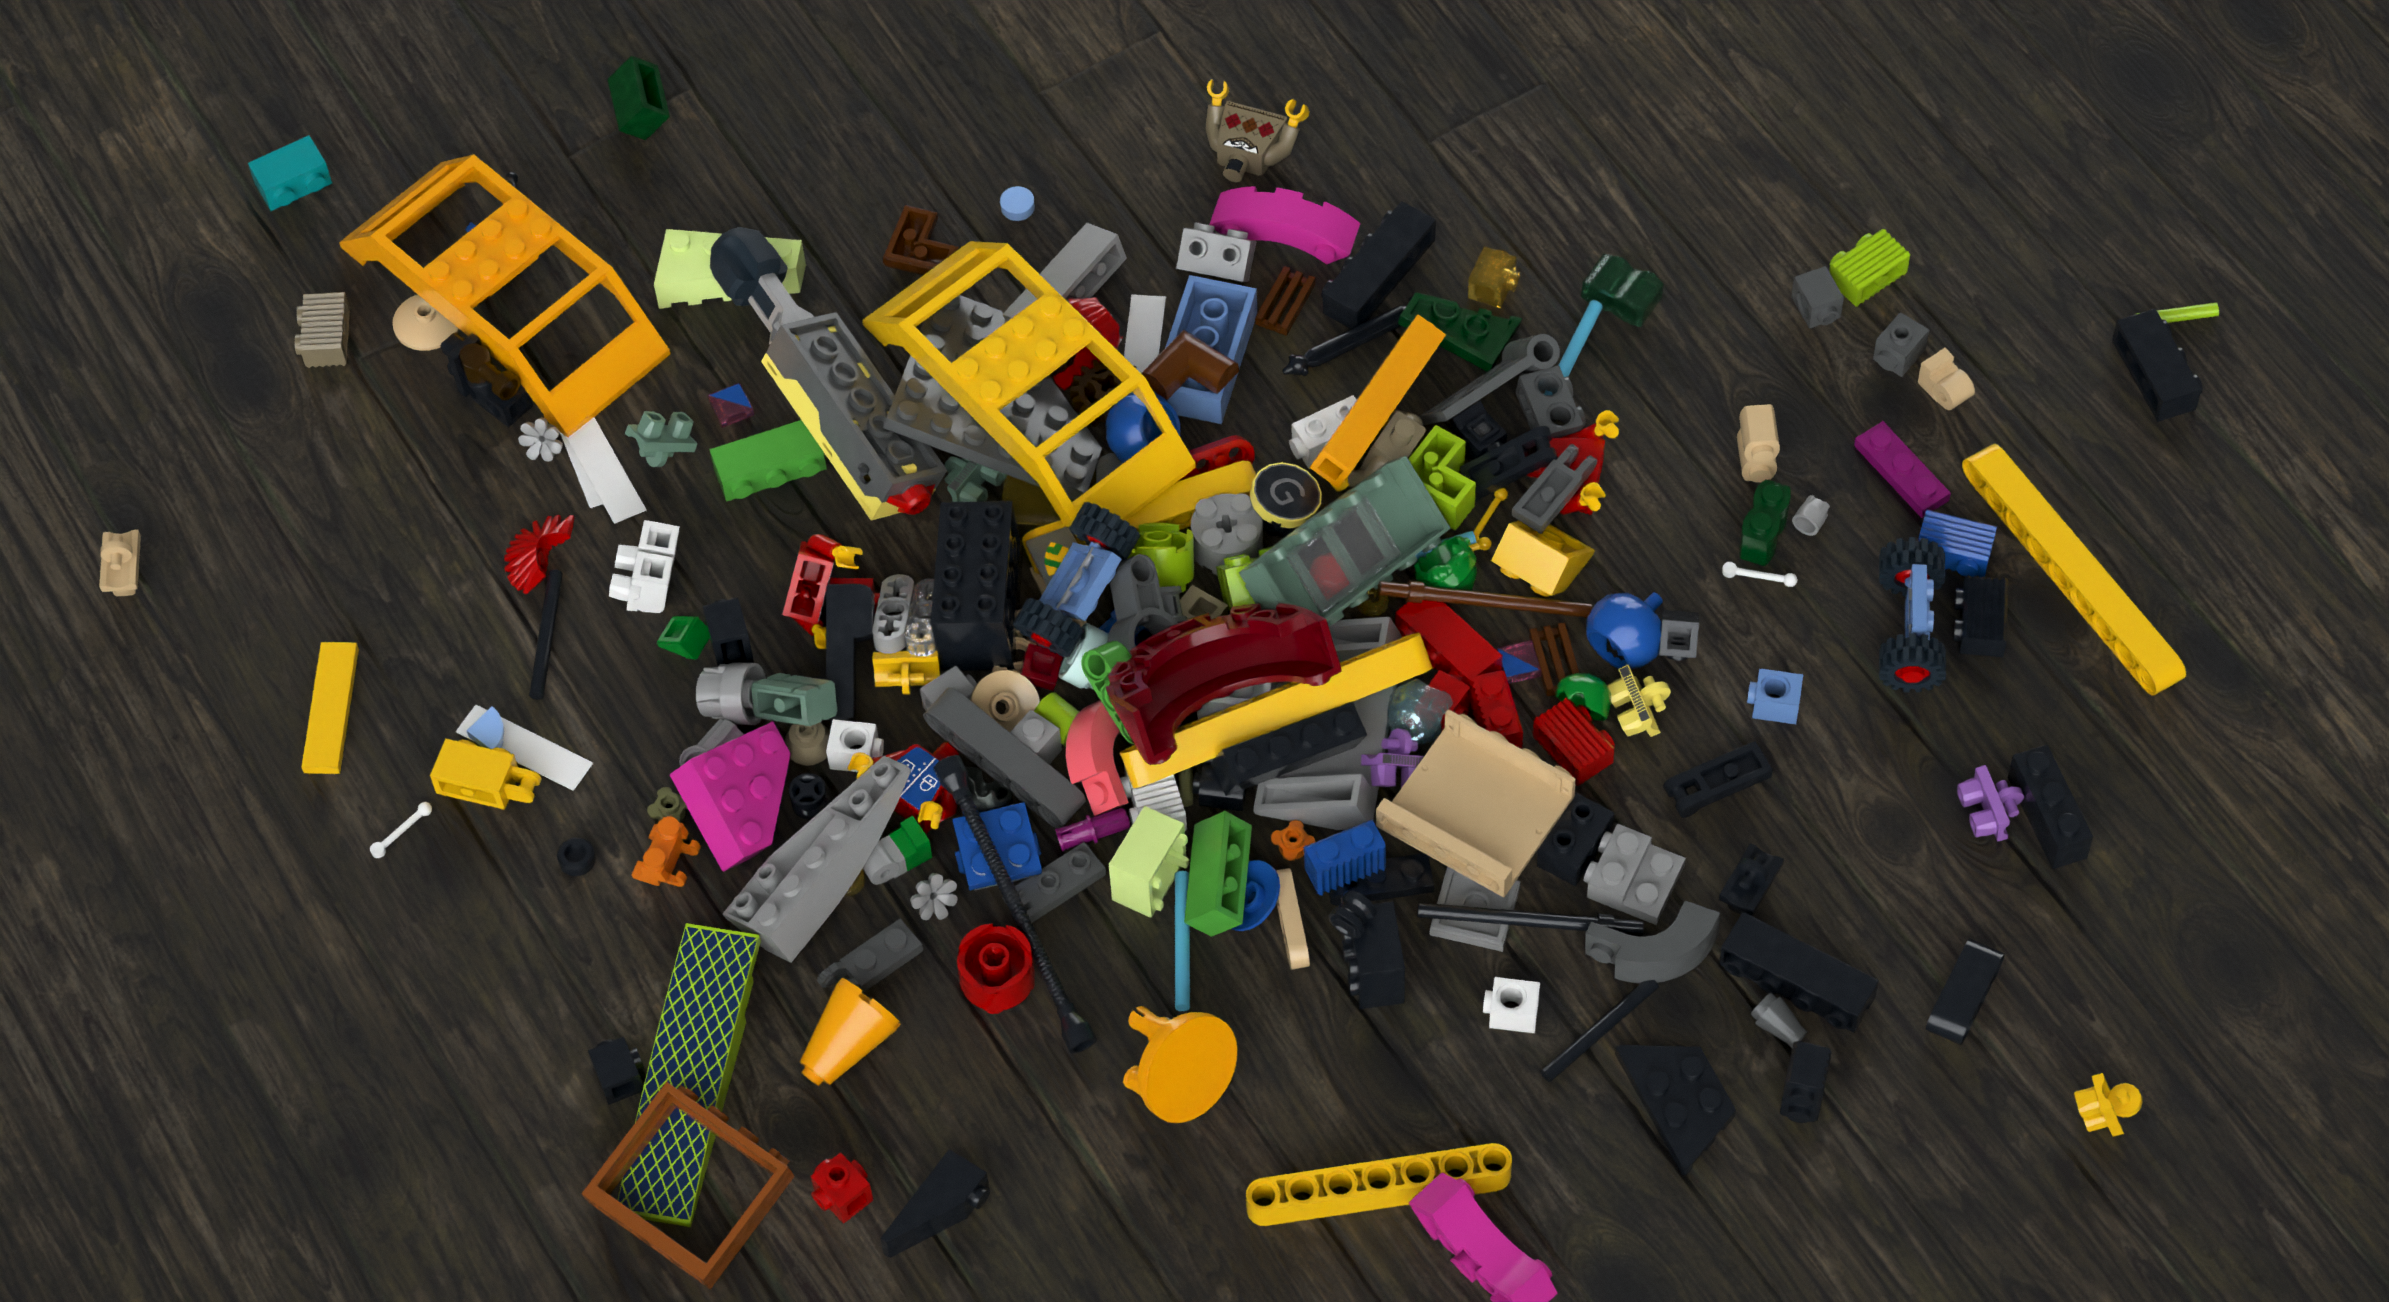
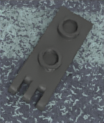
(1060, 881)

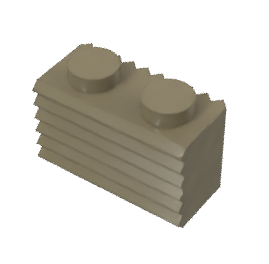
(323, 329)

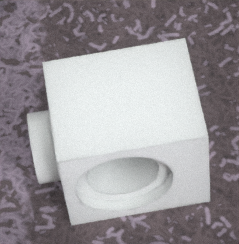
(847, 734)
(1515, 1019)

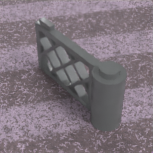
(1518, 357)

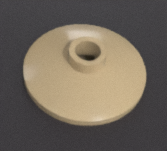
(421, 331)
(1012, 689)

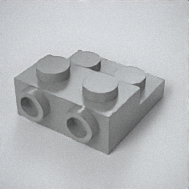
(1633, 874)

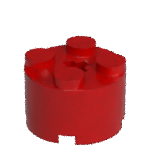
(995, 967)

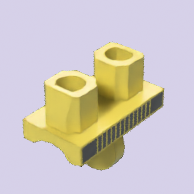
(1629, 689)

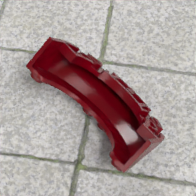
(1210, 660)

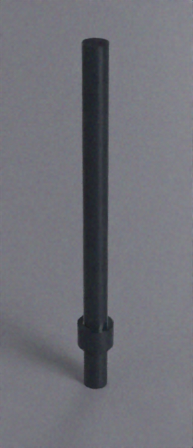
(1526, 918)

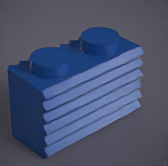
(1964, 541)
(1345, 857)

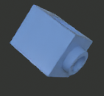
(1779, 709)

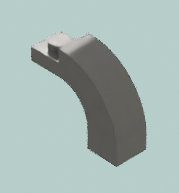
(1659, 955)

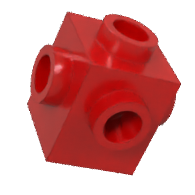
(841, 1187)

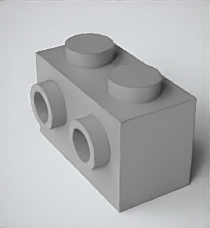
(1216, 253)

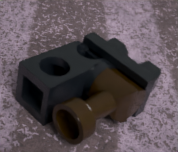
(476, 375)

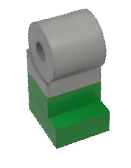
(898, 852)

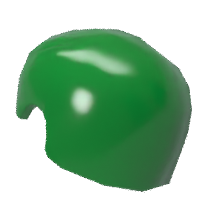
(1587, 691)

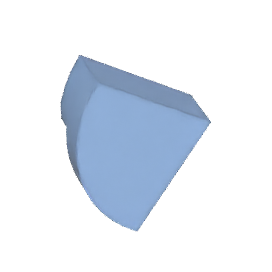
(488, 730)

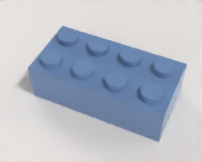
(1223, 318)

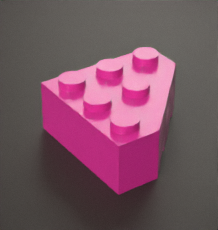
(736, 793)

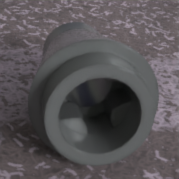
(1778, 1019)

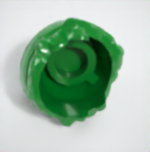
(1448, 565)

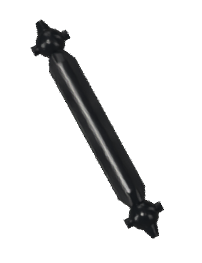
(1344, 342)

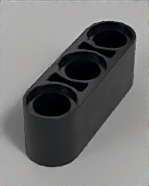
(1965, 991)

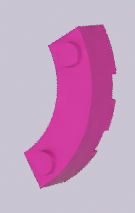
(1288, 220)
(1479, 1247)

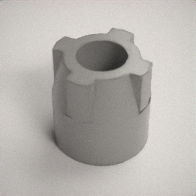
(1811, 516)

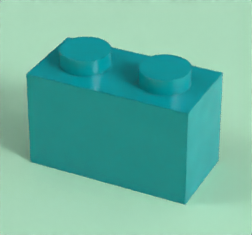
(290, 173)

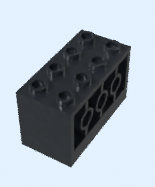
(976, 585)

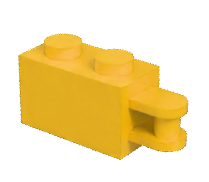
(481, 775)

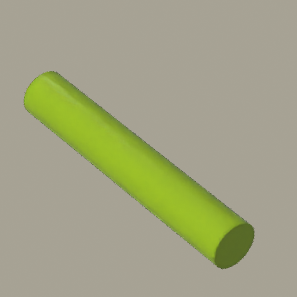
(2189, 312)

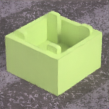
(1148, 861)

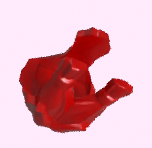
(1104, 323)

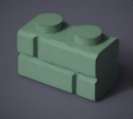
(794, 699)

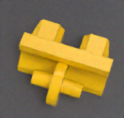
(904, 669)
(2101, 1105)

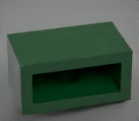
(638, 98)

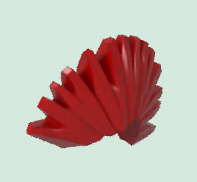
(530, 551)

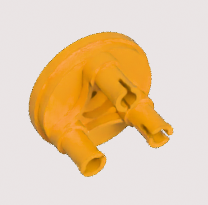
(1183, 1063)

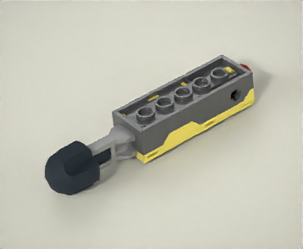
(828, 382)

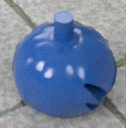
(1132, 426)
(1629, 626)

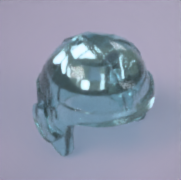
(1418, 710)

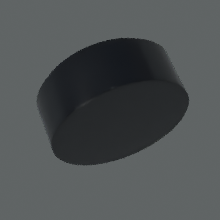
(576, 856)

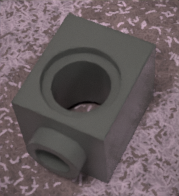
(1817, 297)

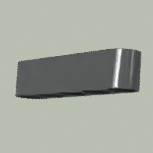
(1004, 758)

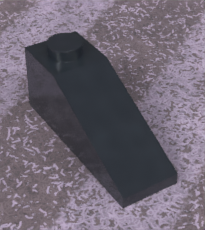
(939, 1203)

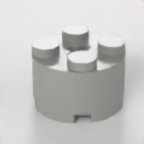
(1225, 528)

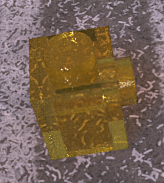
(1493, 277)

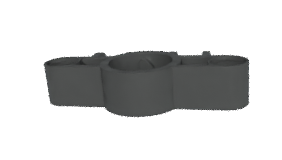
(1142, 601)

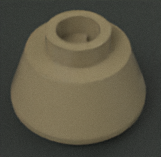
(807, 743)

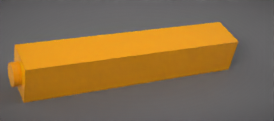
(1377, 401)

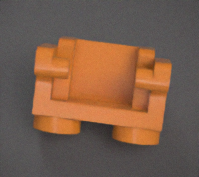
(664, 853)

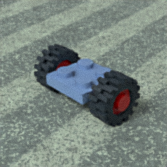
(1915, 571)
(1078, 580)

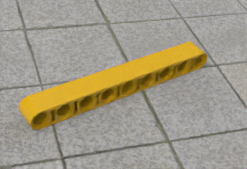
(2074, 569)
(1284, 706)

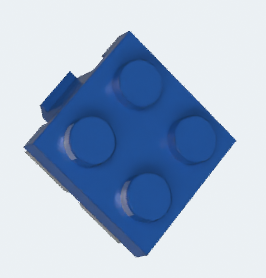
(1013, 840)

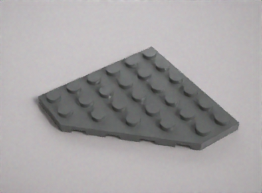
(935, 418)

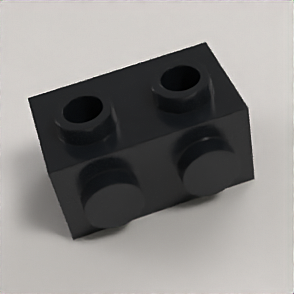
(1575, 839)

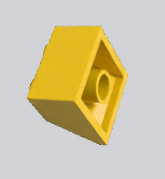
(1543, 560)

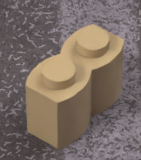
(1758, 442)

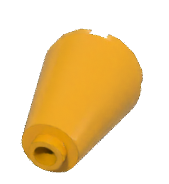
(845, 1033)

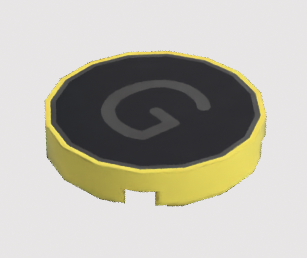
(1285, 494)

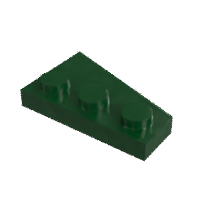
(1469, 333)

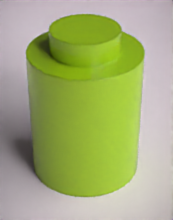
(1058, 712)

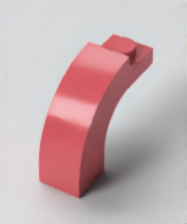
(1092, 759)

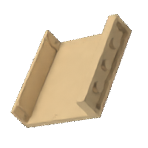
(1478, 804)

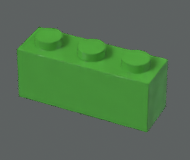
(767, 460)
(1218, 874)

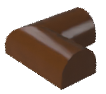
(911, 243)
(1190, 358)

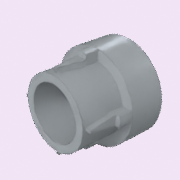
(726, 692)

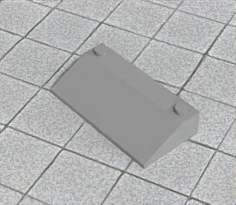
(1337, 789)

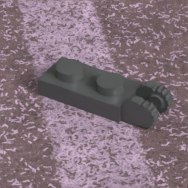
(1553, 490)
(875, 958)

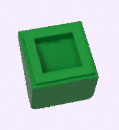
(684, 636)

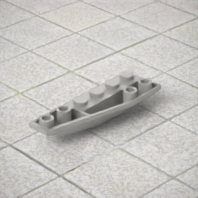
(818, 864)

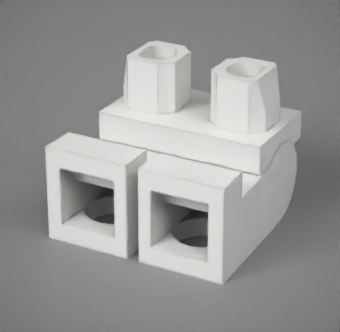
(651, 568)

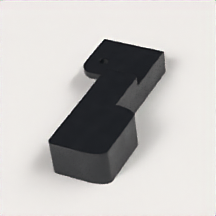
(848, 621)

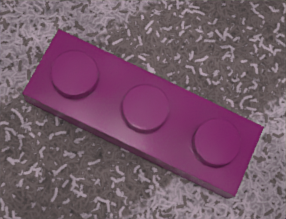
(1902, 469)

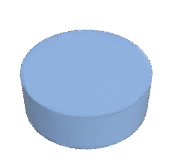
(1017, 203)

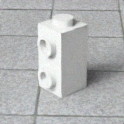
(1314, 431)

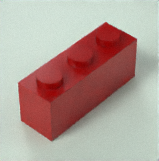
(1448, 640)

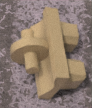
(120, 562)

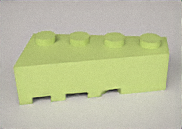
(686, 272)

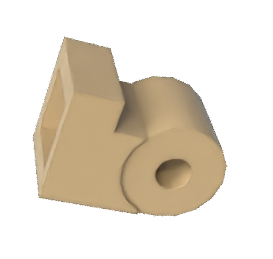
(1944, 380)

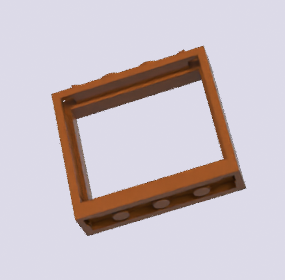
(636, 1140)

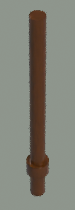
(1416, 592)

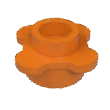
(1292, 850)

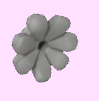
(541, 439)
(934, 896)

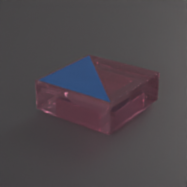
(730, 405)
(1519, 661)

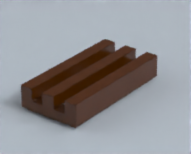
(1295, 280)
(1549, 634)

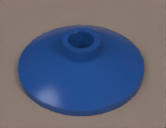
(1260, 894)

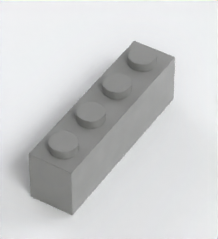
(1078, 267)

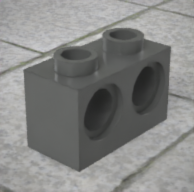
(1543, 409)

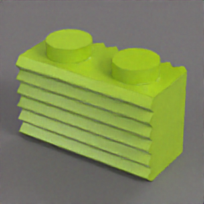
(1869, 266)

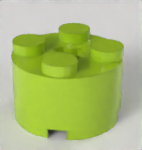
(1169, 551)

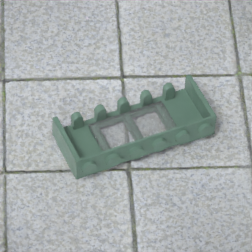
(1350, 545)

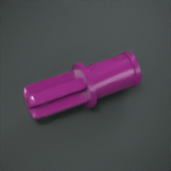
(1092, 828)

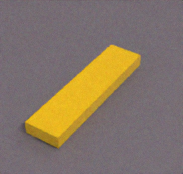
(330, 708)

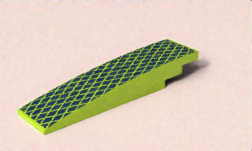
(697, 1050)

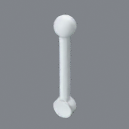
(1730, 570)
(378, 848)

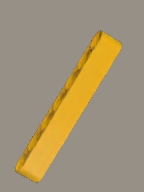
(1178, 501)
(1359, 1176)

